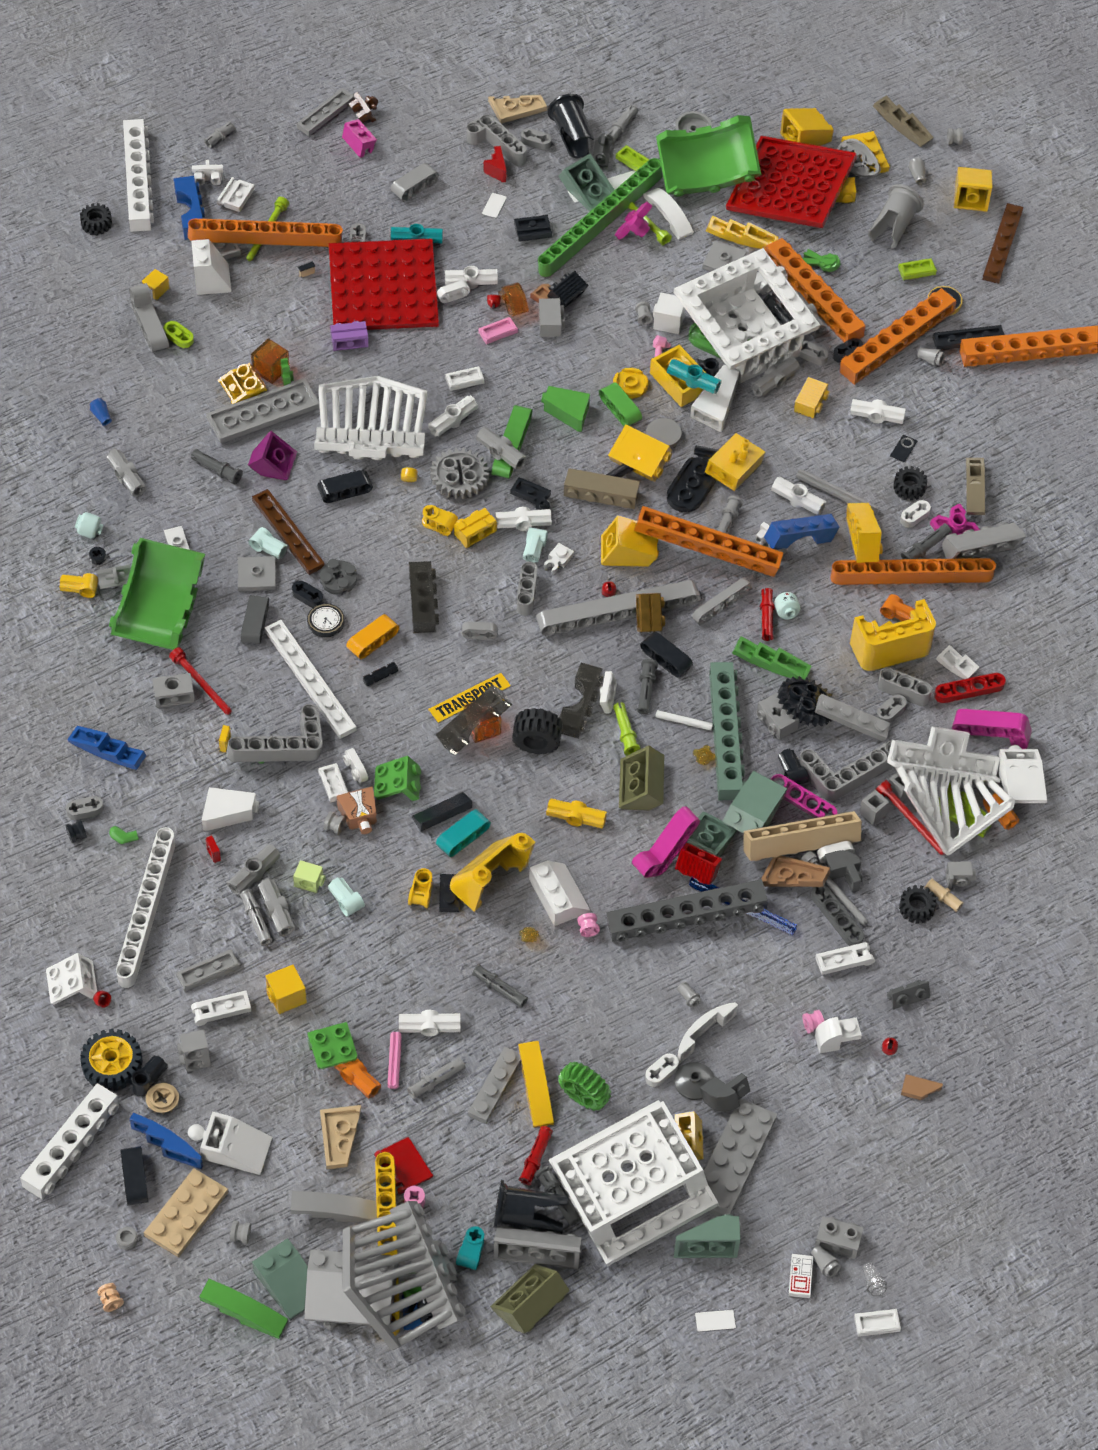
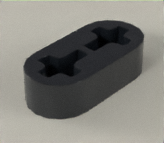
(846, 349)
(308, 593)

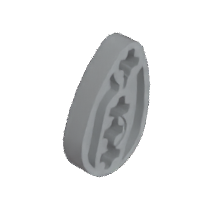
(868, 158)

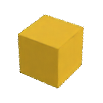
(285, 989)

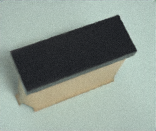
(306, 269)

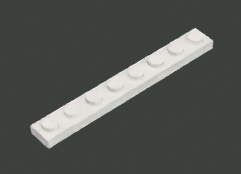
(310, 679)

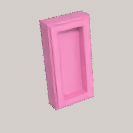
(498, 330)

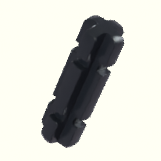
(380, 674)

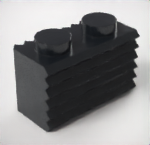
(568, 289)

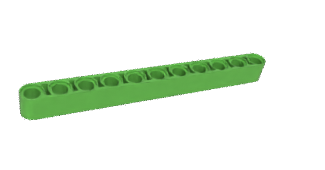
(599, 217)

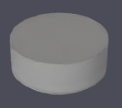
(126, 1238)

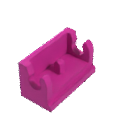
(358, 137)

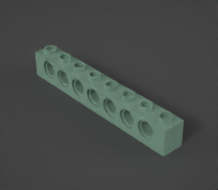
(719, 674)

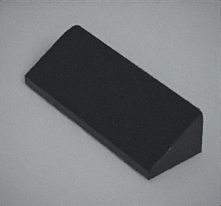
(442, 811)

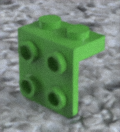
(397, 777)
(332, 1045)

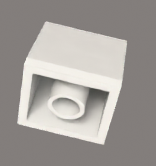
(210, 269)

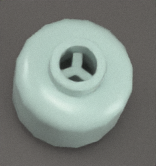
(88, 525)
(787, 605)

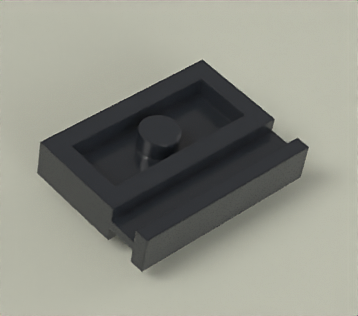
(533, 228)

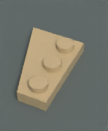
(516, 108)
(338, 1133)

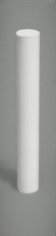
(684, 720)

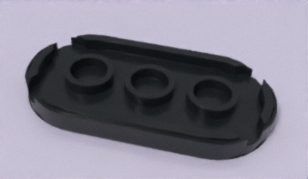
(690, 485)

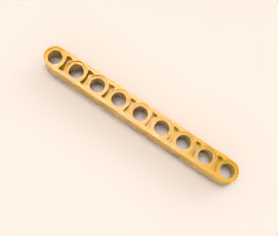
(386, 1194)

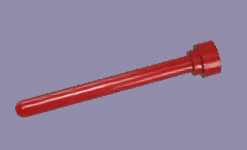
(179, 657)
(886, 790)

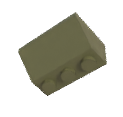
(642, 780)
(530, 1298)

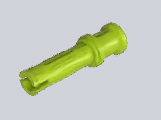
(627, 736)

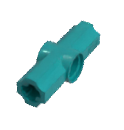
(417, 231)
(694, 376)

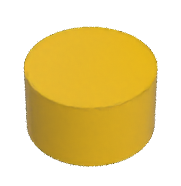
(409, 474)

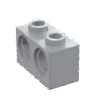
(194, 1050)

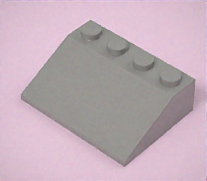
(324, 1290)

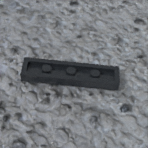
(952, 339)

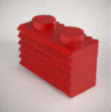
(698, 864)

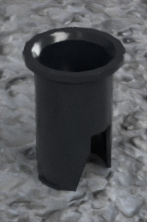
(571, 123)
(517, 1207)

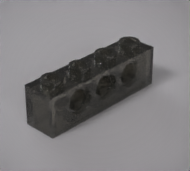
(422, 597)

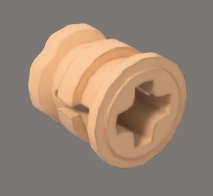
(110, 1297)

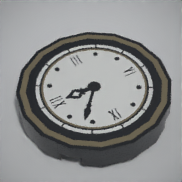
(325, 620)

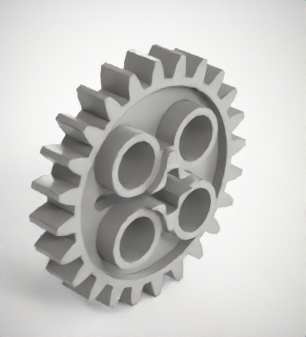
(446, 476)

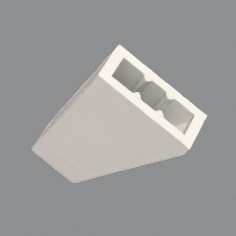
(228, 808)

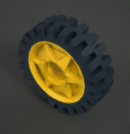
(107, 1046)

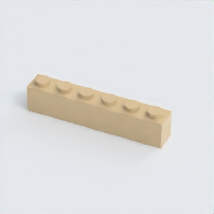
(801, 836)

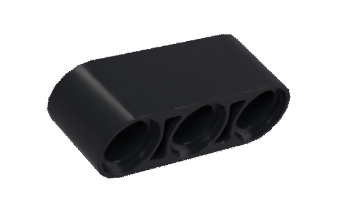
(345, 486)
(666, 654)
(134, 1175)

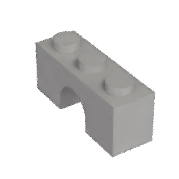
(877, 806)

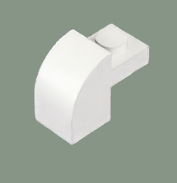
(834, 1031)

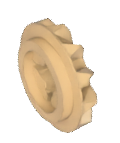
(163, 1090)

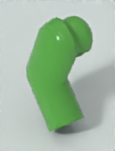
(121, 836)

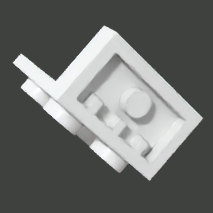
(70, 977)

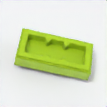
(631, 158)
(917, 269)

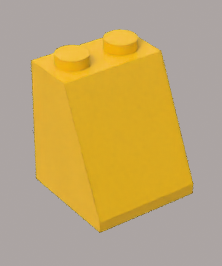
(805, 126)
(973, 189)
(625, 546)

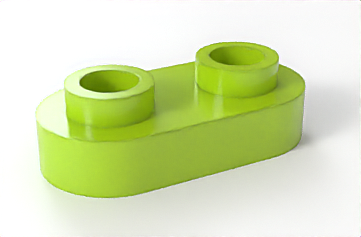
(180, 335)

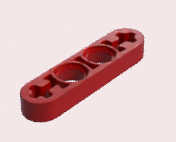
(968, 684)

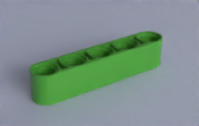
(515, 432)

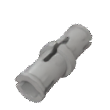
(219, 134)

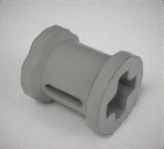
(643, 313)

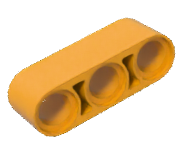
(372, 636)

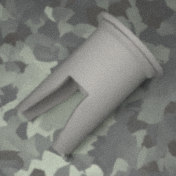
(897, 212)

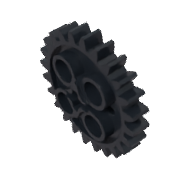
(801, 699)

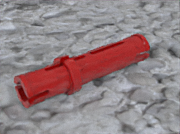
(767, 614)
(533, 1161)

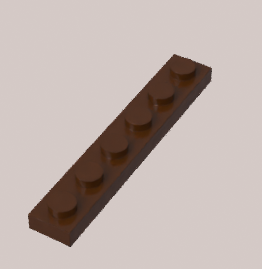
(1002, 243)
(288, 532)

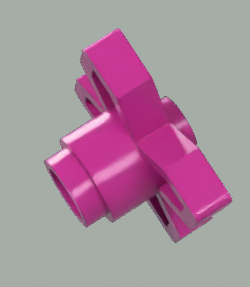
(635, 222)
(956, 521)

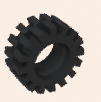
(96, 212)
(910, 475)
(914, 913)

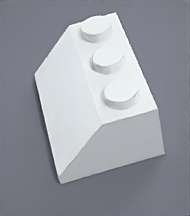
(557, 891)

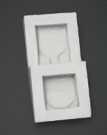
(959, 665)

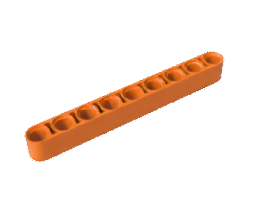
(264, 232)
(913, 571)

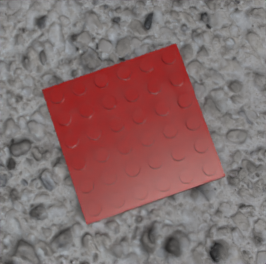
(795, 182)
(384, 283)

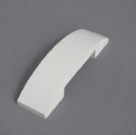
(671, 211)
(720, 1014)

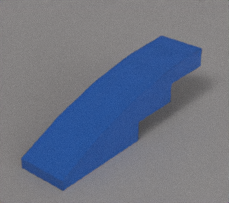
(103, 746)
(171, 1144)

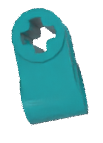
(470, 1251)

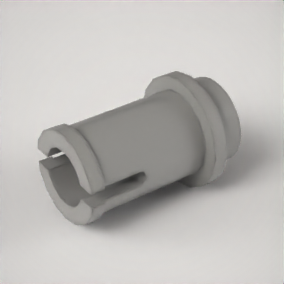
(692, 998)

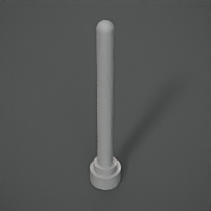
(812, 858)

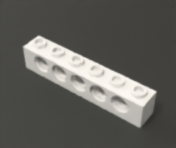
(97, 1098)

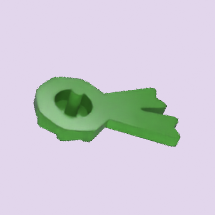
(826, 262)

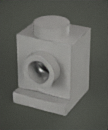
(959, 874)

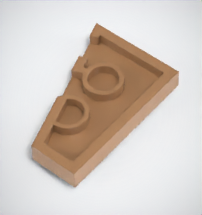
(794, 873)

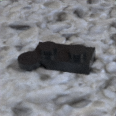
(532, 493)

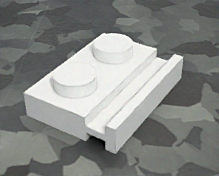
(235, 194)

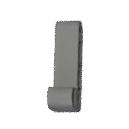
(496, 134)
(147, 317)

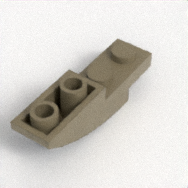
(975, 486)

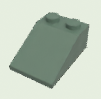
(586, 182)
(755, 803)
(711, 835)
(711, 1239)
(284, 1277)

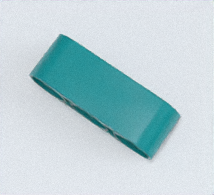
(463, 833)

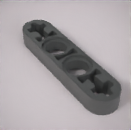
(834, 917)

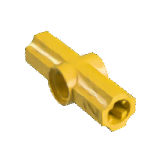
(576, 813)

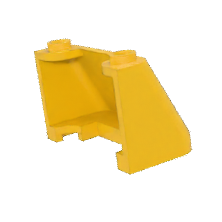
(507, 852)

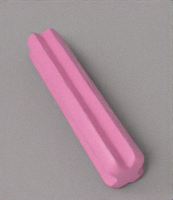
(394, 1060)

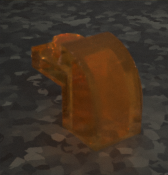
(514, 299)

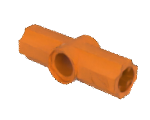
(356, 1074)

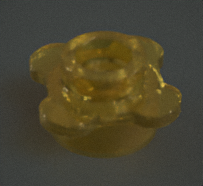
(704, 759)
(529, 934)

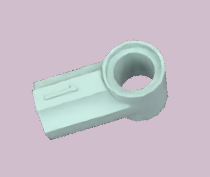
(265, 541)
(534, 542)
(347, 899)

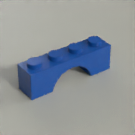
(186, 193)
(785, 532)

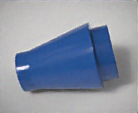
(100, 410)

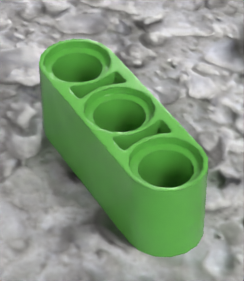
(620, 404)

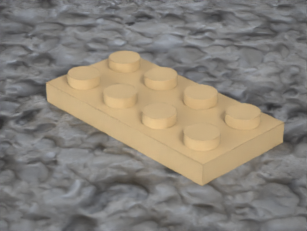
(186, 1212)

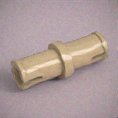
(944, 895)

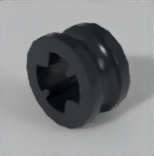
(96, 551)

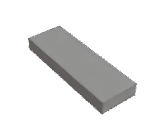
(207, 970)

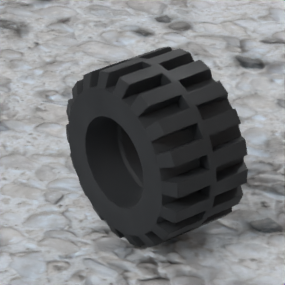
(537, 731)

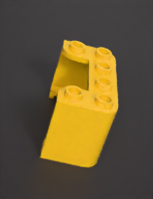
(894, 643)

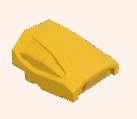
(242, 383)

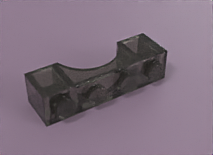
(587, 682)
(488, 705)

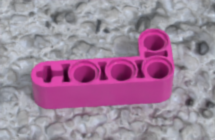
(994, 724)
(804, 798)
(668, 844)

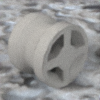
(954, 136)
(334, 823)
(240, 1232)

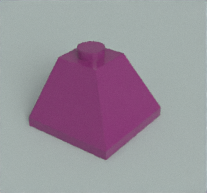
(273, 457)

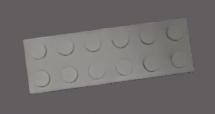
(262, 410)
(737, 1153)

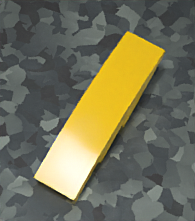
(738, 233)
(535, 1084)

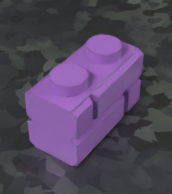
(349, 335)

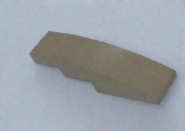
(902, 121)

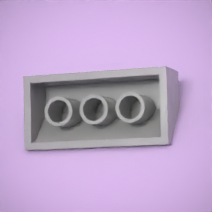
(983, 542)
(537, 1247)

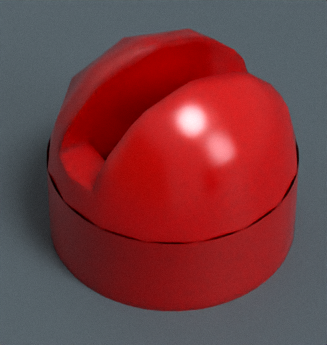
(493, 299)
(605, 591)
(102, 1001)
(886, 1050)

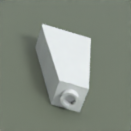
(714, 408)

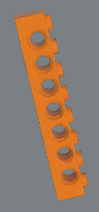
(816, 291)
(897, 336)
(1029, 346)
(708, 541)

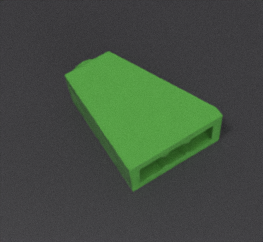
(567, 406)

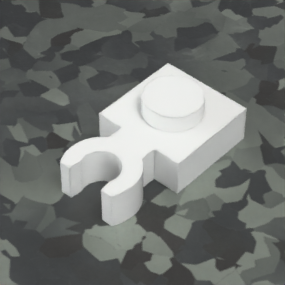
(558, 557)

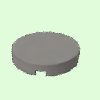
(665, 431)

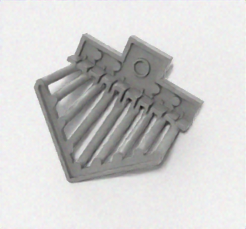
(428, 1262)

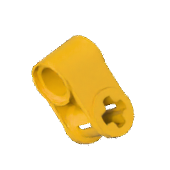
(440, 521)
(421, 891)

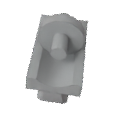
(113, 576)

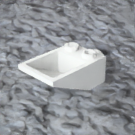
(1022, 774)
(238, 1147)

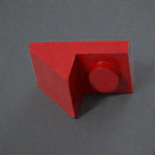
(495, 166)

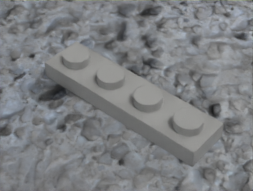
(325, 112)
(852, 717)
(495, 1085)

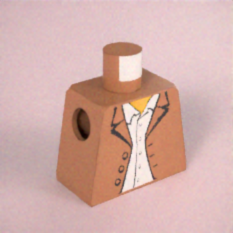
(358, 809)

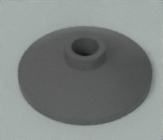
(687, 1085)

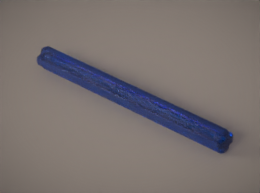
(765, 916)

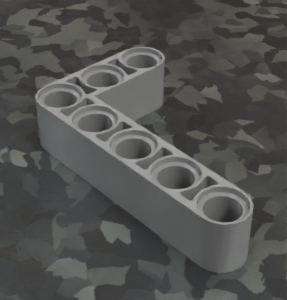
(282, 745)
(852, 772)

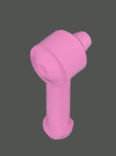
(660, 343)

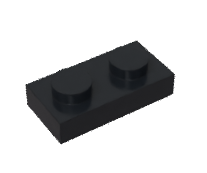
(447, 899)

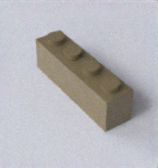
(601, 488)

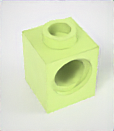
(308, 876)

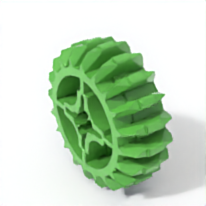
(584, 1086)

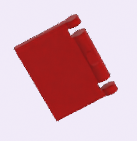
(409, 1165)

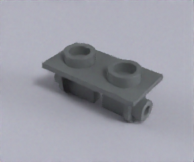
(602, 150)
(912, 993)

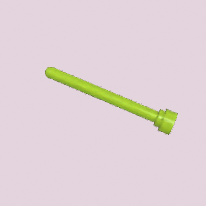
(281, 204)
(662, 236)

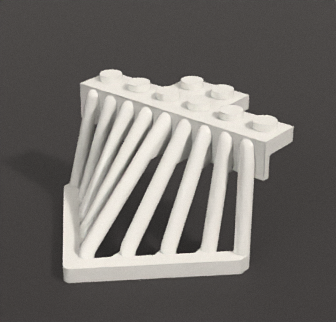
(371, 442)
(945, 761)

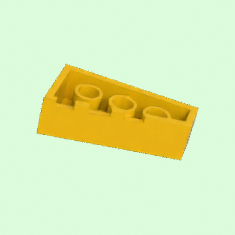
(864, 532)

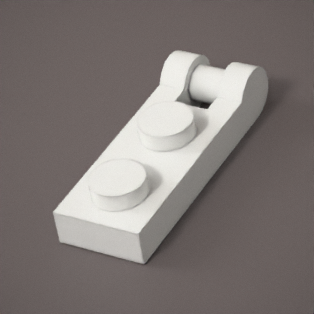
(844, 958)
(221, 1007)

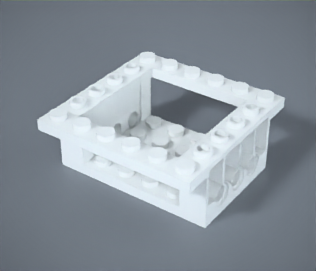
(732, 291)
(603, 1203)

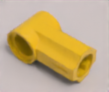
(85, 585)

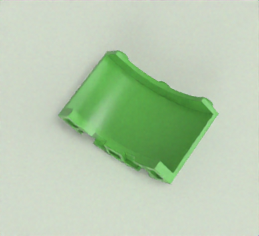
(708, 157)
(158, 594)

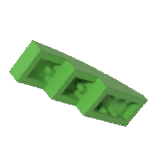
(770, 659)
(243, 1308)

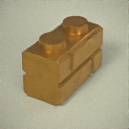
(649, 612)

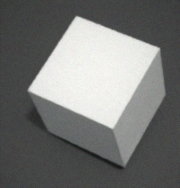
(668, 314)

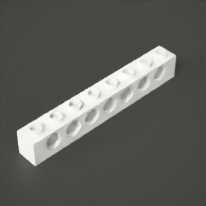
(136, 174)

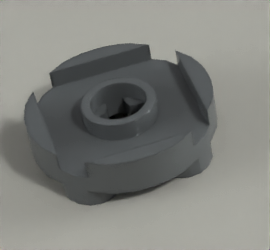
(338, 567)

